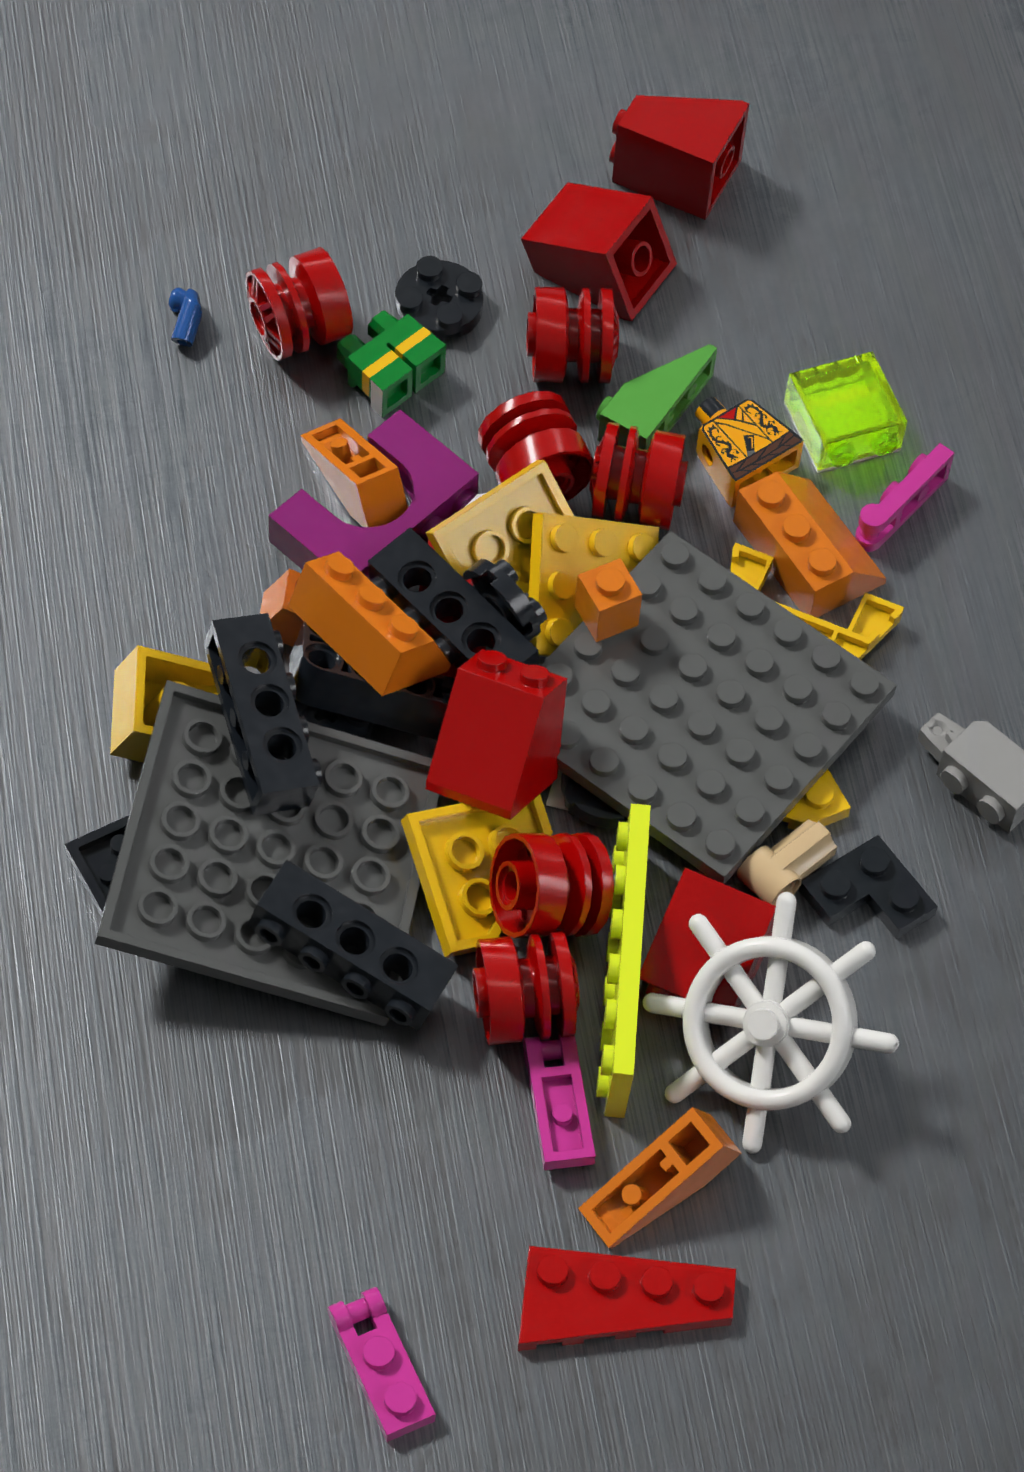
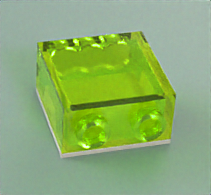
(845, 412)

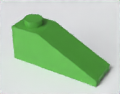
(657, 397)

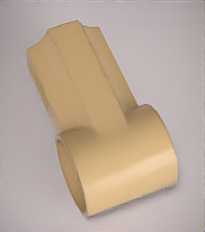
(788, 862)

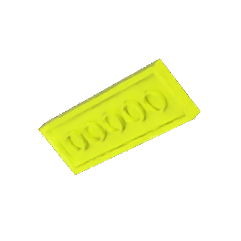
(624, 962)

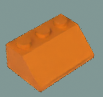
(810, 544)
(365, 625)

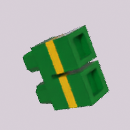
(394, 362)

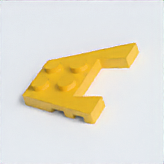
(871, 621)

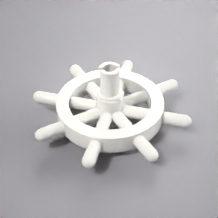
(770, 1023)

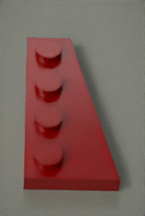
(606, 1295)

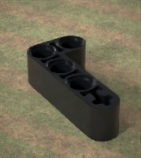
(333, 685)

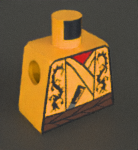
(743, 445)

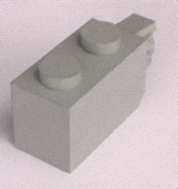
(979, 766)

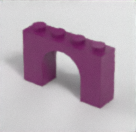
(431, 477)

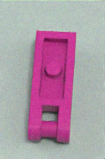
(903, 499)
(559, 1103)
(382, 1366)

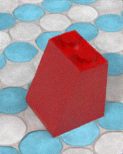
(679, 149)
(602, 241)
(499, 734)
(677, 953)

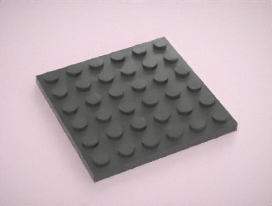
(708, 708)
(203, 861)

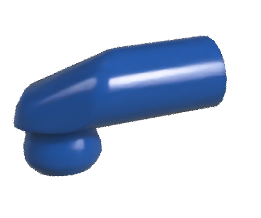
(189, 316)

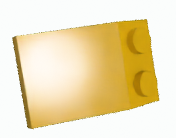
(138, 693)

